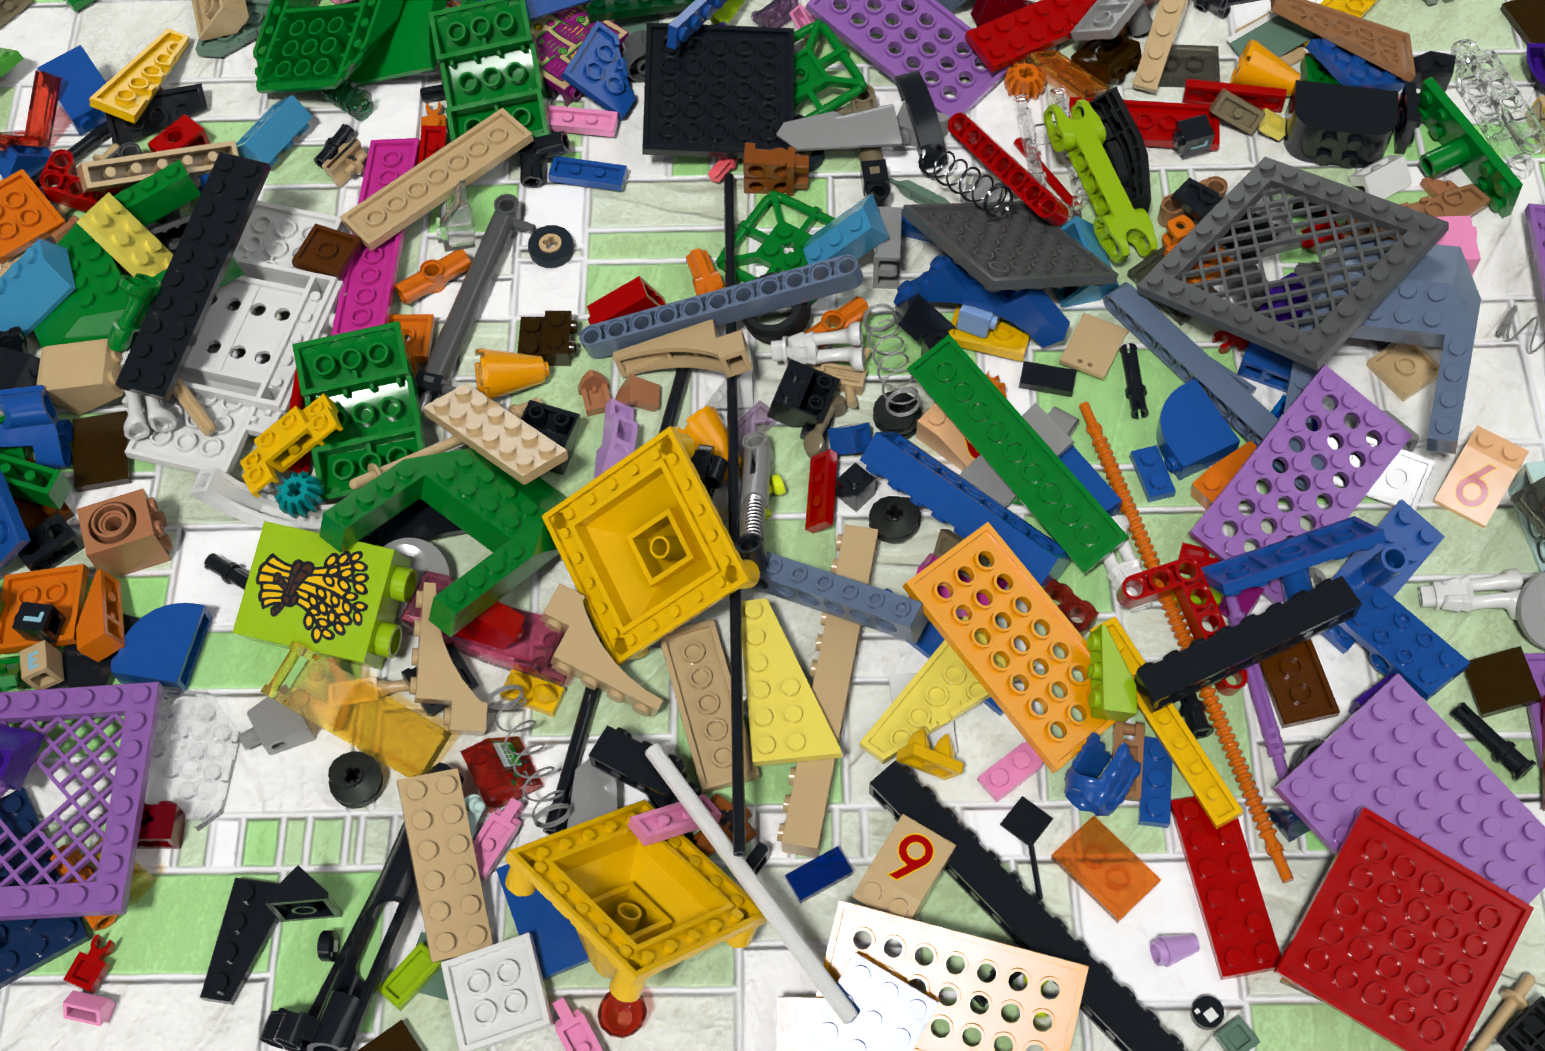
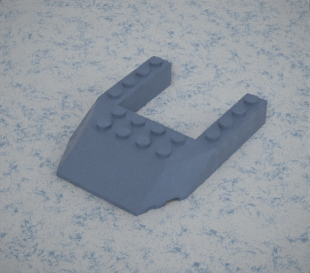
(1428, 308)

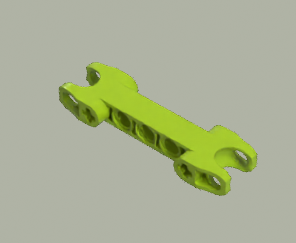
(1116, 217)

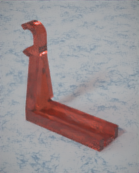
(40, 114)

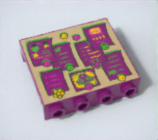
(559, 40)

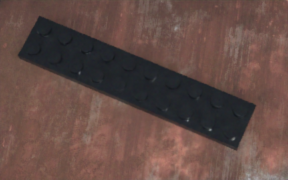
(193, 277)

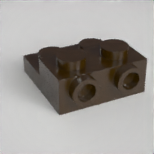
(1109, 58)
(549, 337)

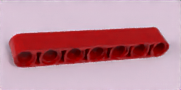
(1008, 169)

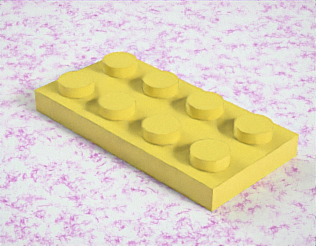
(125, 238)

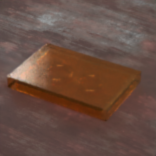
(1068, 73)
(1105, 869)

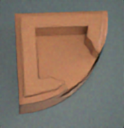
(1436, 187)

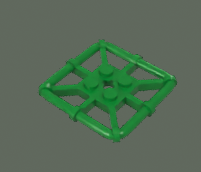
(816, 77)
(783, 236)

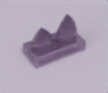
(774, 14)

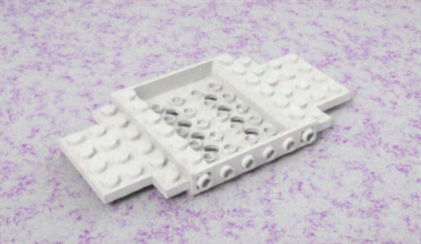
(241, 393)

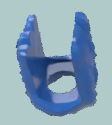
(1103, 794)

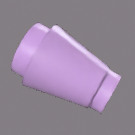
(1173, 948)

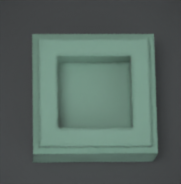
(1236, 1036)

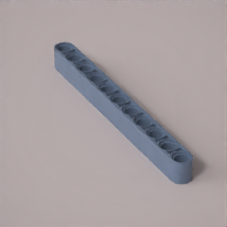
(725, 305)
(1192, 363)

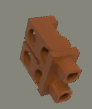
(774, 170)

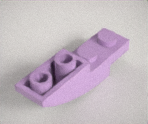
(618, 436)

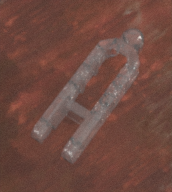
(1513, 123)
(1036, 135)

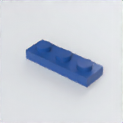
(588, 173)
(1156, 785)

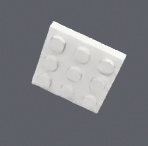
(496, 994)

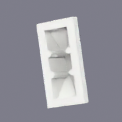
(745, 393)

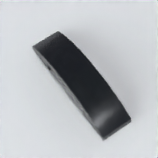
(922, 116)

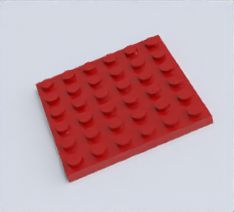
(1403, 938)

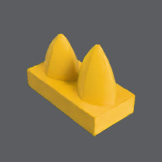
(540, 694)
(936, 762)

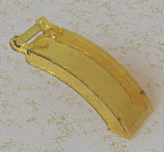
(358, 713)

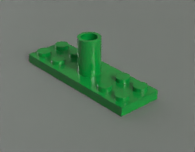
(1464, 148)

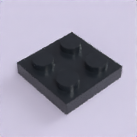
(1408, 118)

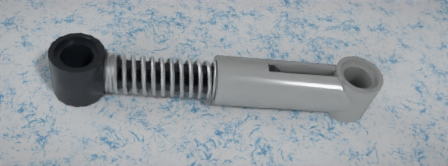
(755, 497)

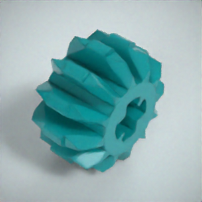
(299, 495)

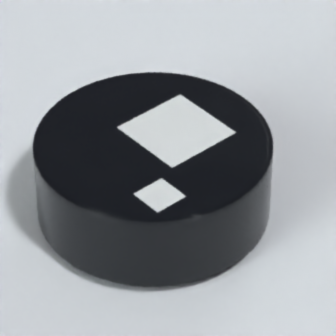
(328, 945)
(1207, 1012)

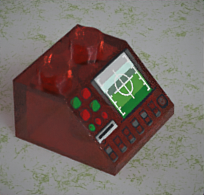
(494, 773)

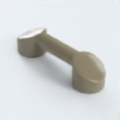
(814, 440)

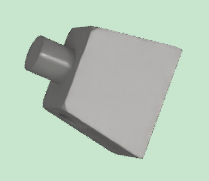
(275, 727)

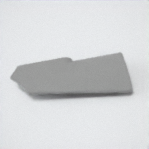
(836, 131)
(592, 794)

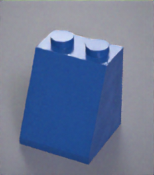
(78, 84)

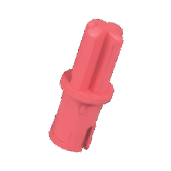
(722, 167)

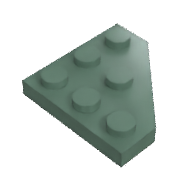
(223, 45)

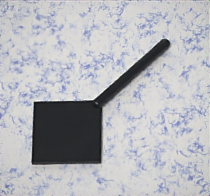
(1027, 824)

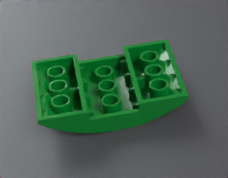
(405, 47)
(490, 64)
(376, 399)

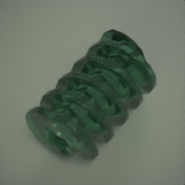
(351, 99)

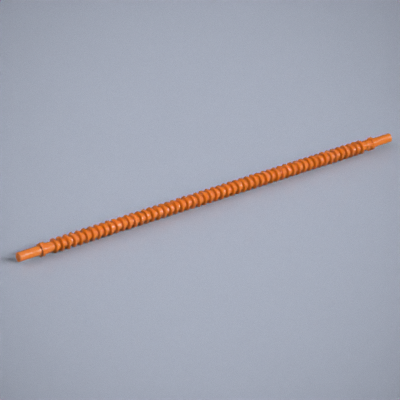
(1273, 847)

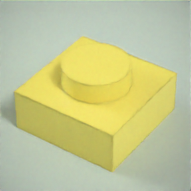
(1273, 125)

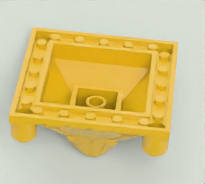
(647, 546)
(632, 901)

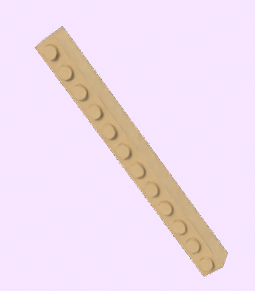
(831, 686)

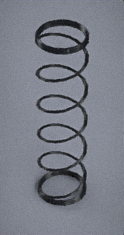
(993, 187)

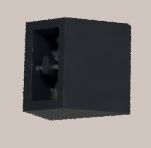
(802, 395)
(556, 424)

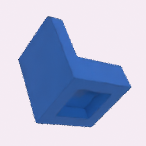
(850, 438)

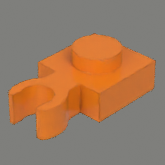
(434, 117)

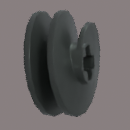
(888, 423)
(891, 508)
(352, 766)

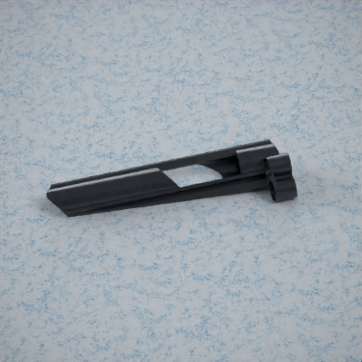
(344, 997)

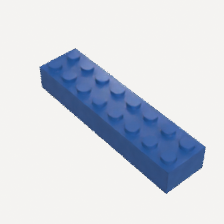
(960, 502)

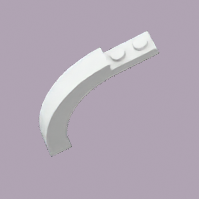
(235, 500)

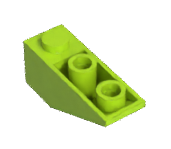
(1112, 686)

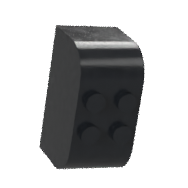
(1339, 123)

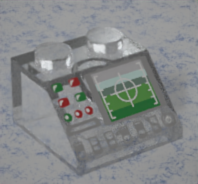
(456, 221)

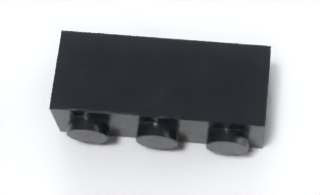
(626, 760)

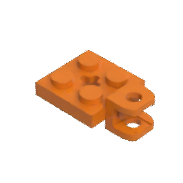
(1178, 234)
(420, 330)

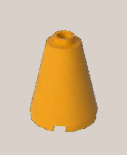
(1263, 68)
(508, 372)
(708, 429)

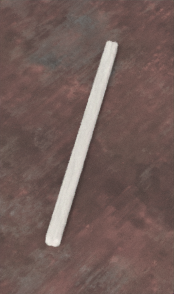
(752, 885)

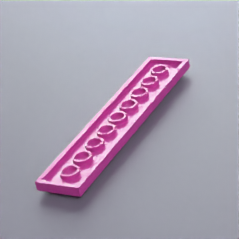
(374, 273)

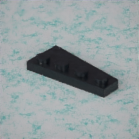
(159, 114)
(1200, 200)
(239, 941)

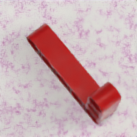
(1183, 589)

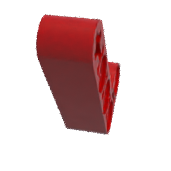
(68, 183)

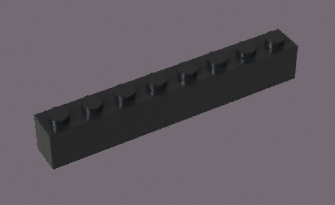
(1246, 643)

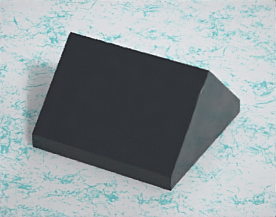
(301, 899)

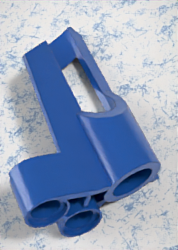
(34, 422)

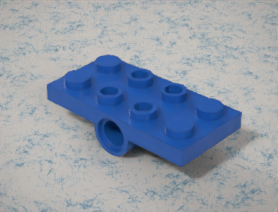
(1404, 644)

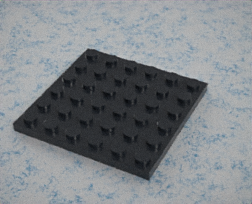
(717, 90)

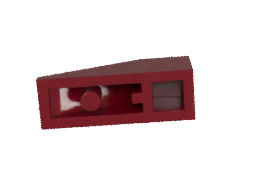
(989, 10)

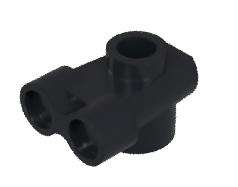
(1218, 7)
(14, 339)

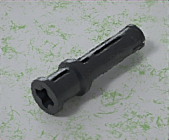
(1195, 717)
(1502, 751)

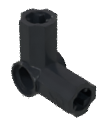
(535, 154)

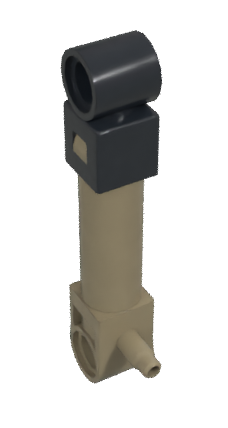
(873, 166)

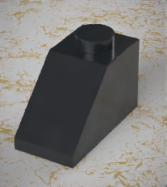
(1435, 65)

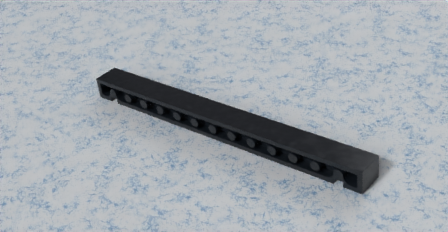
(1022, 914)

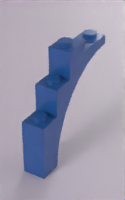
(1026, 308)

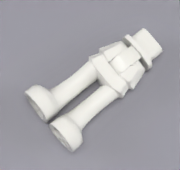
(804, 347)
(136, 424)
(1131, 565)
(1457, 593)

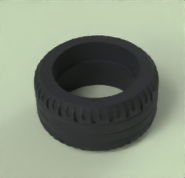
(792, 325)

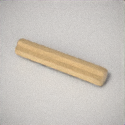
(194, 408)

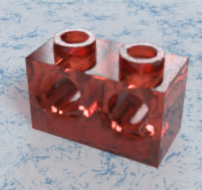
(1072, 606)

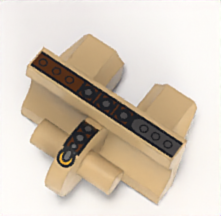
(346, 163)

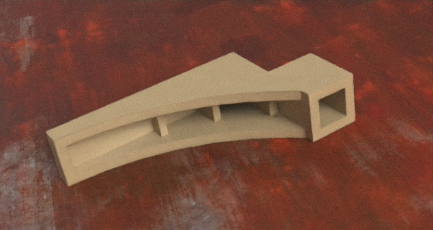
(1159, 44)
(688, 348)
(586, 658)
(438, 678)

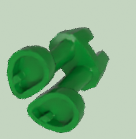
(141, 294)

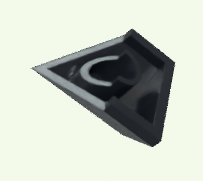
(920, 317)

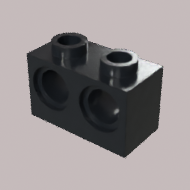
(48, 546)

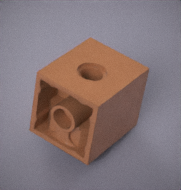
(125, 533)

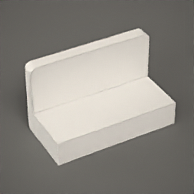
(1383, 177)

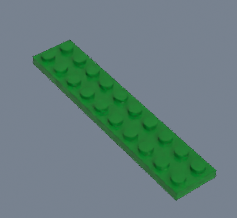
(1018, 454)

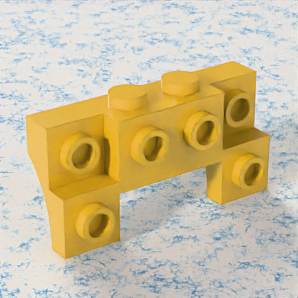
(288, 442)

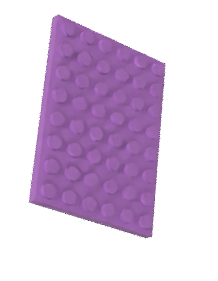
(1423, 779)

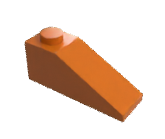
(1214, 479)
(101, 620)

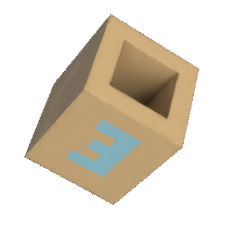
(41, 665)

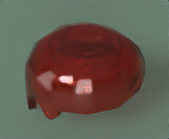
(621, 1018)

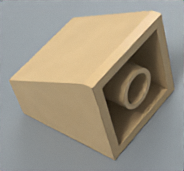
(80, 374)

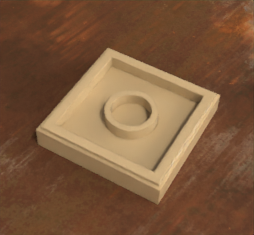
(1404, 369)

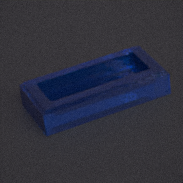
(818, 874)

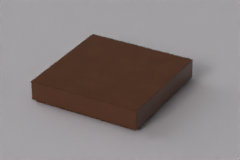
(327, 251)

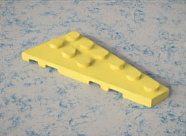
(929, 701)
(781, 705)

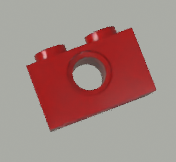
(179, 134)

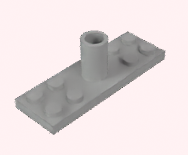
(1109, 16)

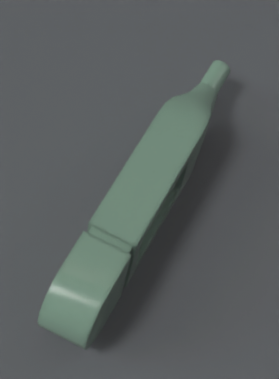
(918, 193)

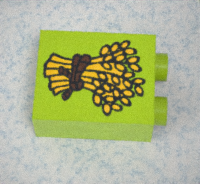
(325, 598)

